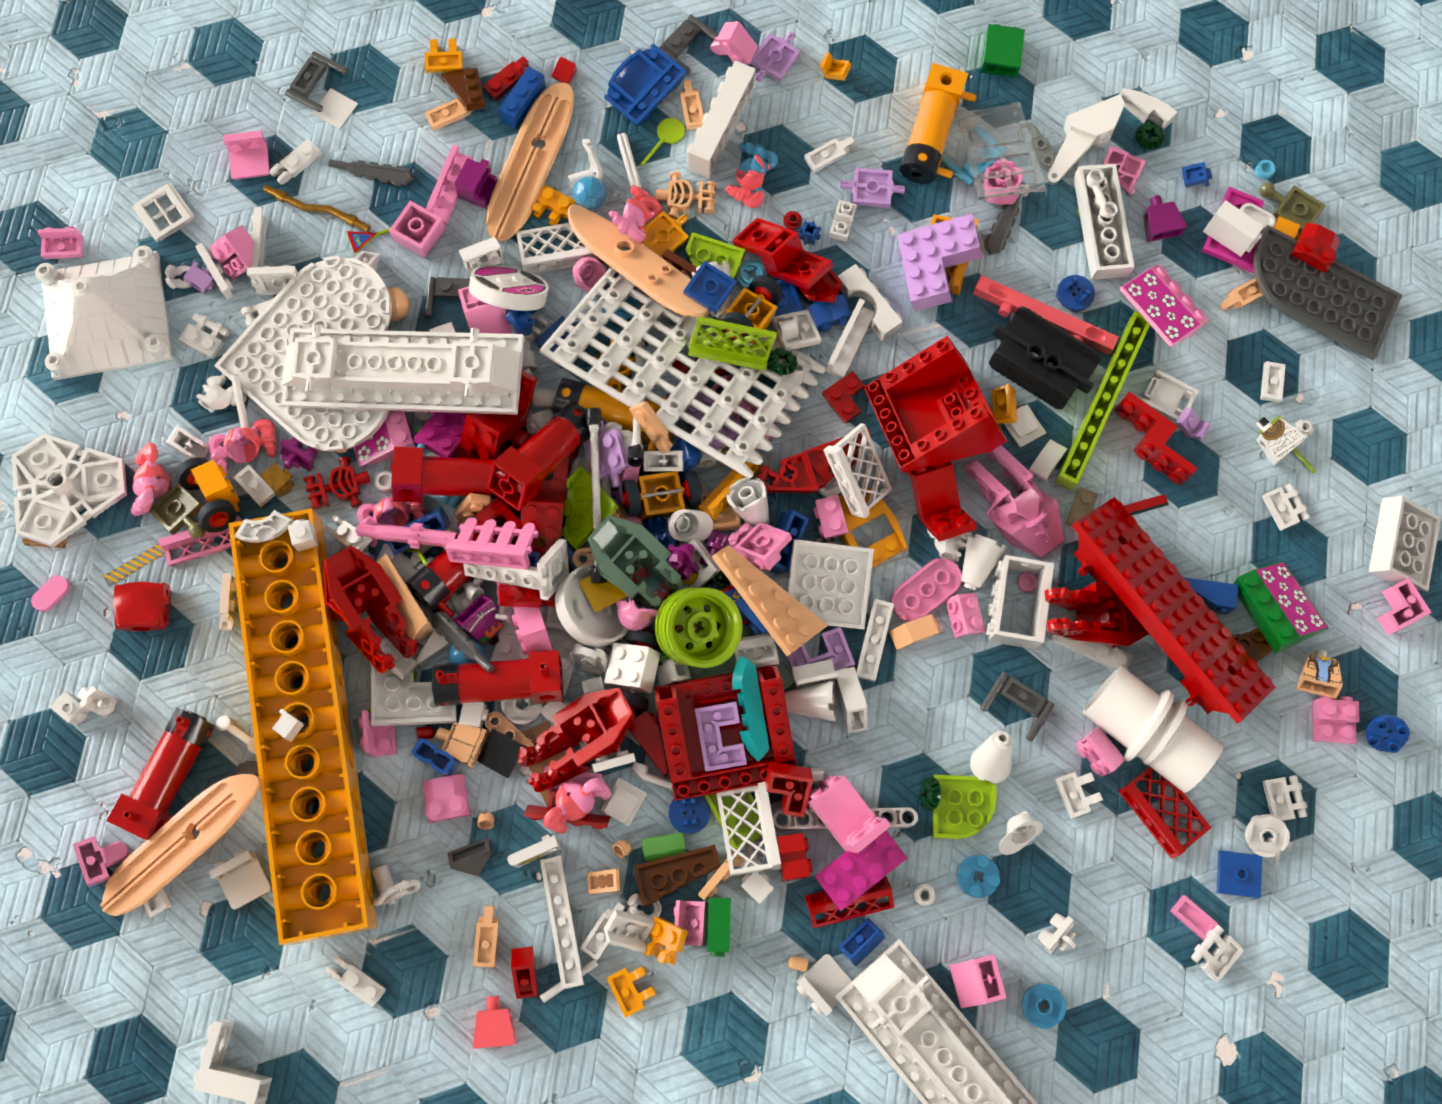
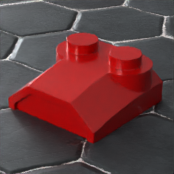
(1316, 246)

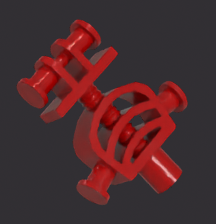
(351, 478)

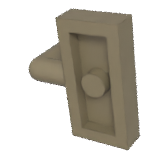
(1082, 505)

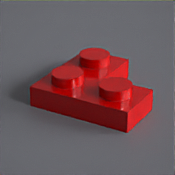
(840, 396)

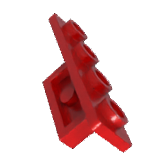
(539, 813)

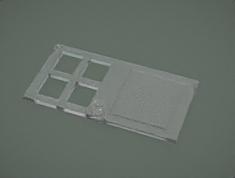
(999, 135)

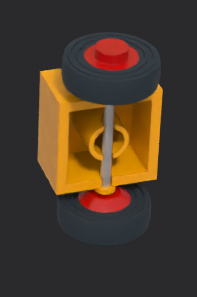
(755, 305)
(660, 494)
(222, 503)

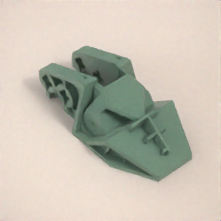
(624, 547)

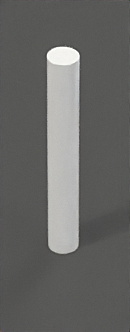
(239, 400)
(558, 987)

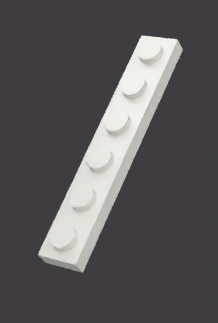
(562, 922)

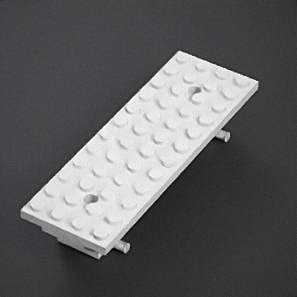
(403, 370)
(926, 1035)

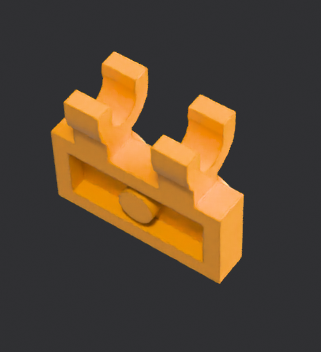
(443, 61)
(554, 201)
(665, 934)
(626, 991)

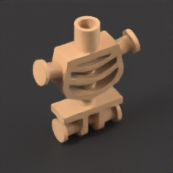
(704, 197)

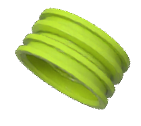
(723, 640)

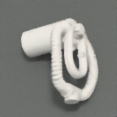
(595, 169)
(388, 890)

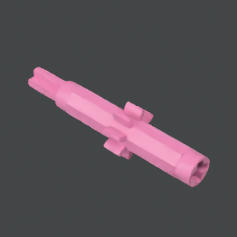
(413, 535)

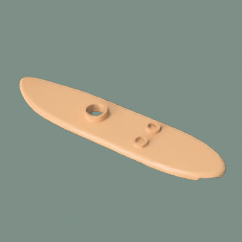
(529, 167)
(638, 264)
(173, 845)

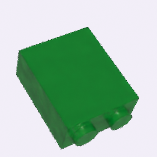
(1002, 50)
(718, 926)

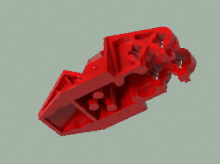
(809, 470)
(360, 585)
(1099, 616)
(595, 718)

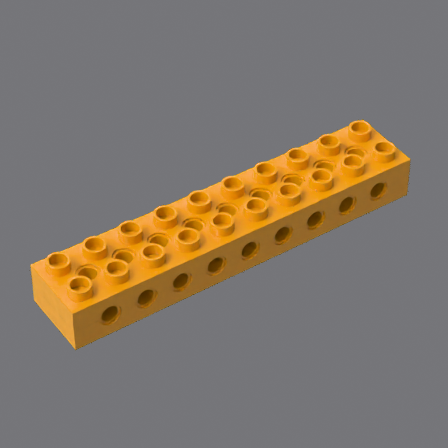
(328, 739)

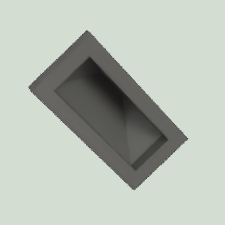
(471, 857)

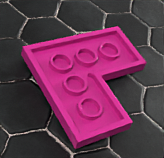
(1221, 252)
(442, 433)
(856, 873)

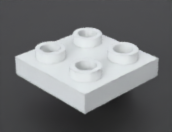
(796, 330)

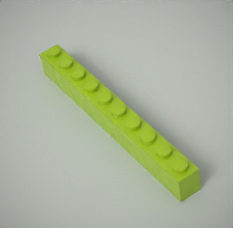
(1102, 402)

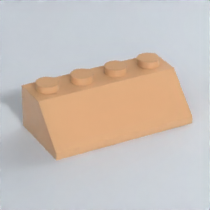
(417, 623)

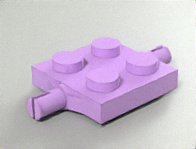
(775, 57)
(872, 187)
(611, 454)

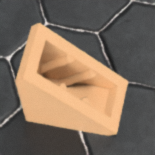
(604, 881)

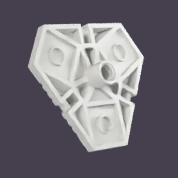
(52, 508)

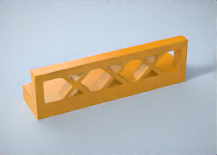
(717, 500)

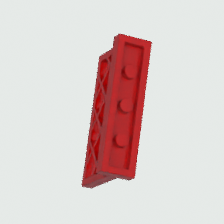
(1155, 822)

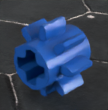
(809, 233)

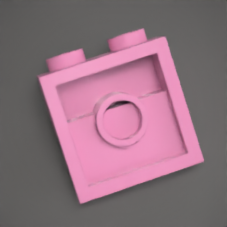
(763, 545)
(1335, 720)

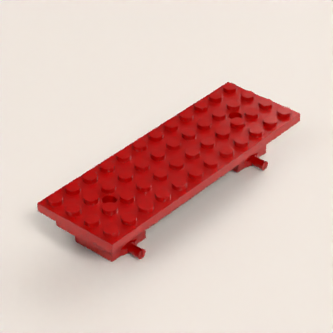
(1214, 664)

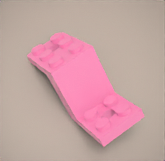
(483, 315)
(845, 813)

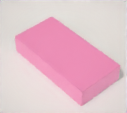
(1193, 917)

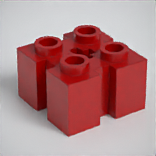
(793, 857)

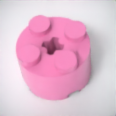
(996, 183)

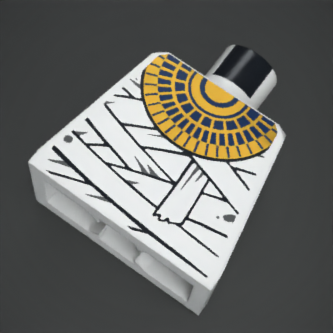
(1278, 439)

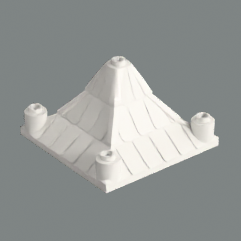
(105, 315)

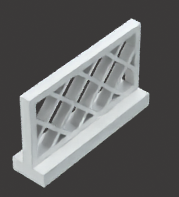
(559, 258)
(848, 480)
(767, 827)

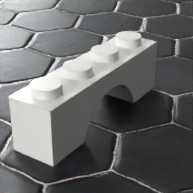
(858, 285)

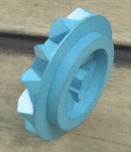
(749, 267)

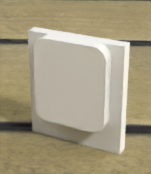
(1026, 428)
(624, 802)

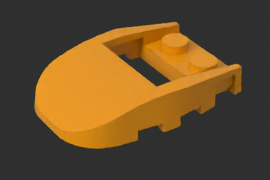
(884, 548)

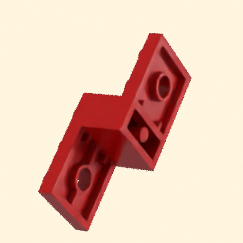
(782, 253)
(1152, 445)

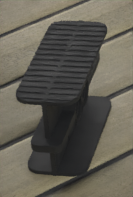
(1032, 333)

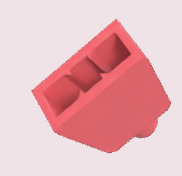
(494, 1026)

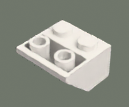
(480, 254)

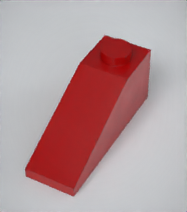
(647, 734)

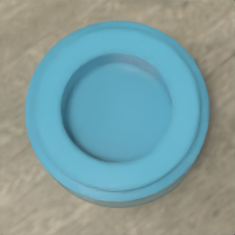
(1265, 169)

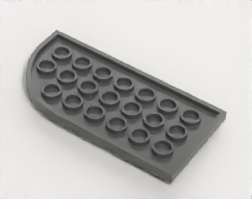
(1334, 303)

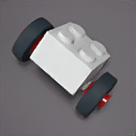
(634, 667)

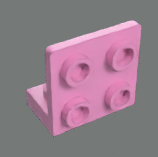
(247, 154)
(377, 740)

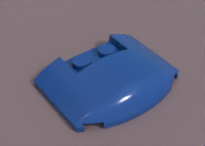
(643, 83)

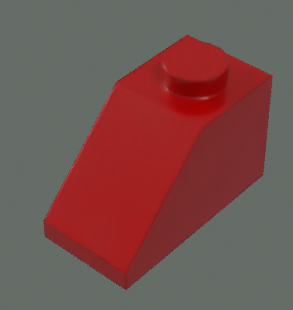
(524, 972)

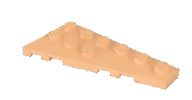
(777, 610)

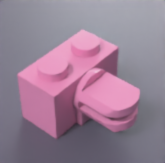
(735, 43)
(96, 859)

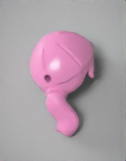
(632, 617)

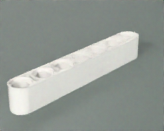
(813, 823)

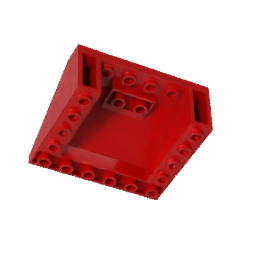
(934, 409)
(681, 736)

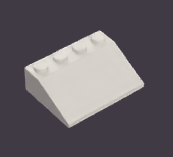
(1405, 542)

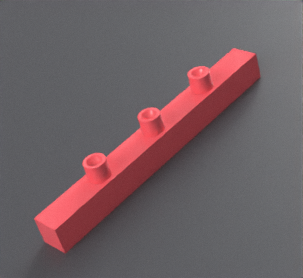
(1011, 300)

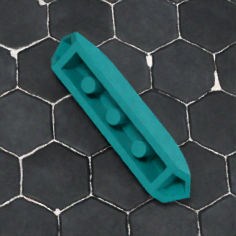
(755, 735)

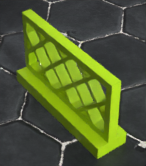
(730, 351)

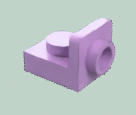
(1191, 424)

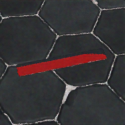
(1146, 505)

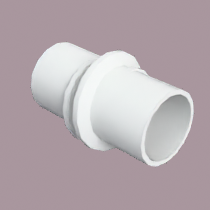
(1154, 729)

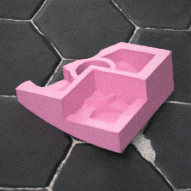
(1127, 167)

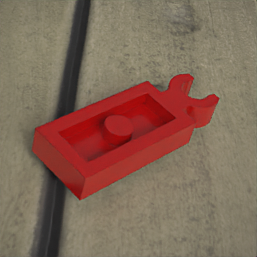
(521, 597)

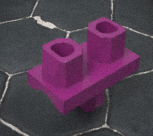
(295, 456)
(715, 543)
(683, 559)

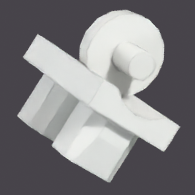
(97, 701)
(1063, 927)

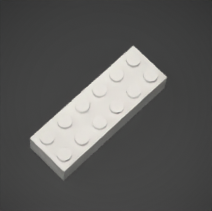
(721, 119)
(1104, 238)

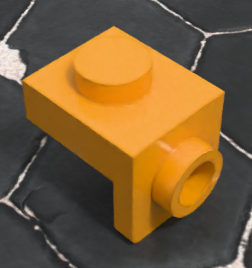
(834, 69)

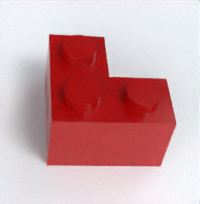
(793, 783)

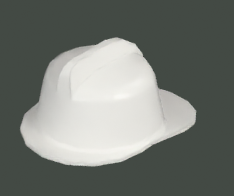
(689, 525)
(1020, 832)

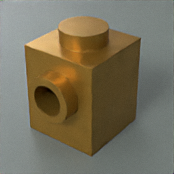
(278, 479)

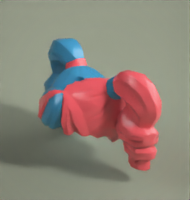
(751, 174)

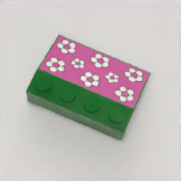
(1279, 606)

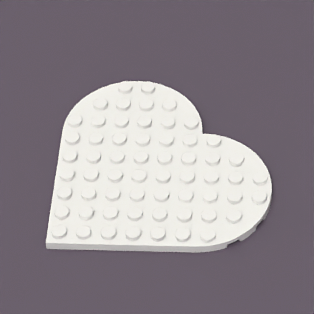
(328, 293)

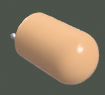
(798, 963)

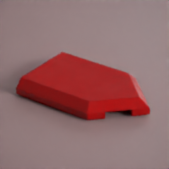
(824, 289)

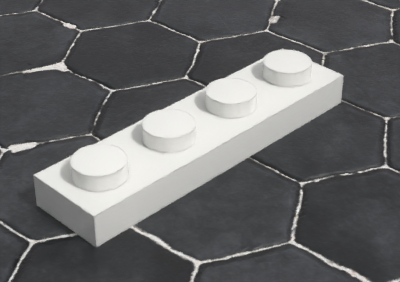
(874, 640)
(1097, 652)

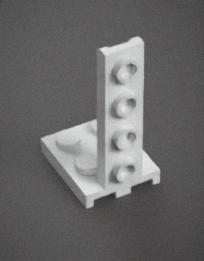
(265, 279)
(544, 577)
(611, 760)

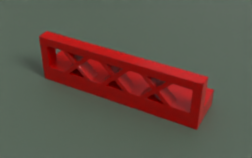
(822, 903)

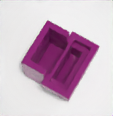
(475, 182)

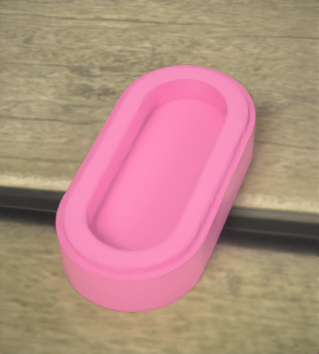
(50, 593)

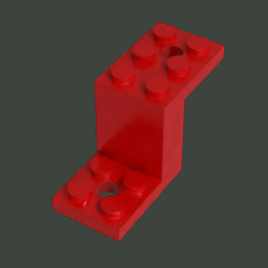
(489, 431)
(939, 501)
(548, 508)

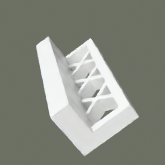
(850, 340)

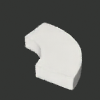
(264, 529)

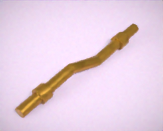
(283, 196)

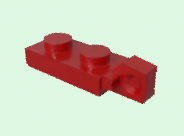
(506, 78)

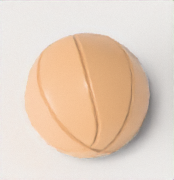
(400, 303)

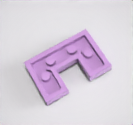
(836, 648)
(714, 753)

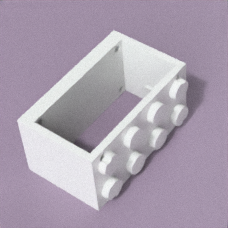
(1040, 608)

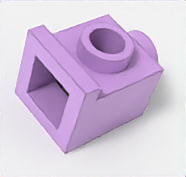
(199, 278)

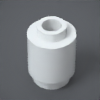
(544, 397)

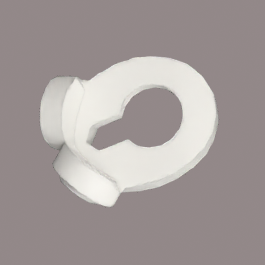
(171, 272)
(635, 900)

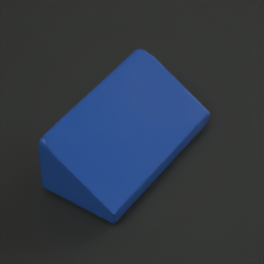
(861, 942)

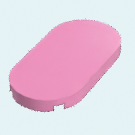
(926, 589)

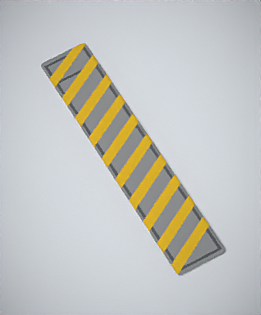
(133, 565)

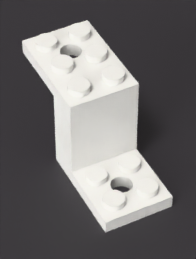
(227, 1081)

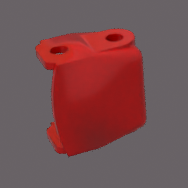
(142, 606)

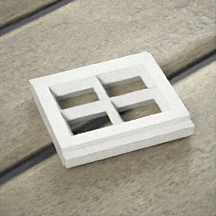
(178, 203)

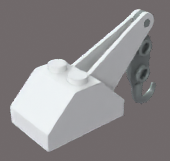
(1083, 131)

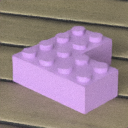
(929, 252)

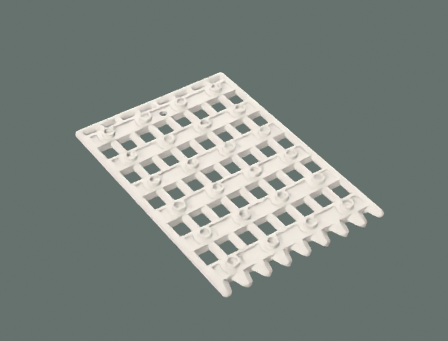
(691, 383)

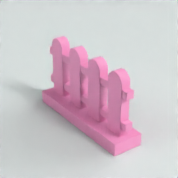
(492, 554)

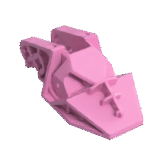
(1028, 520)

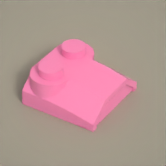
(446, 798)

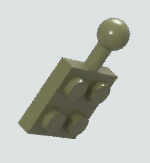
(1296, 206)
(178, 509)

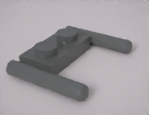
(683, 37)
(309, 77)
(442, 288)
(1023, 698)

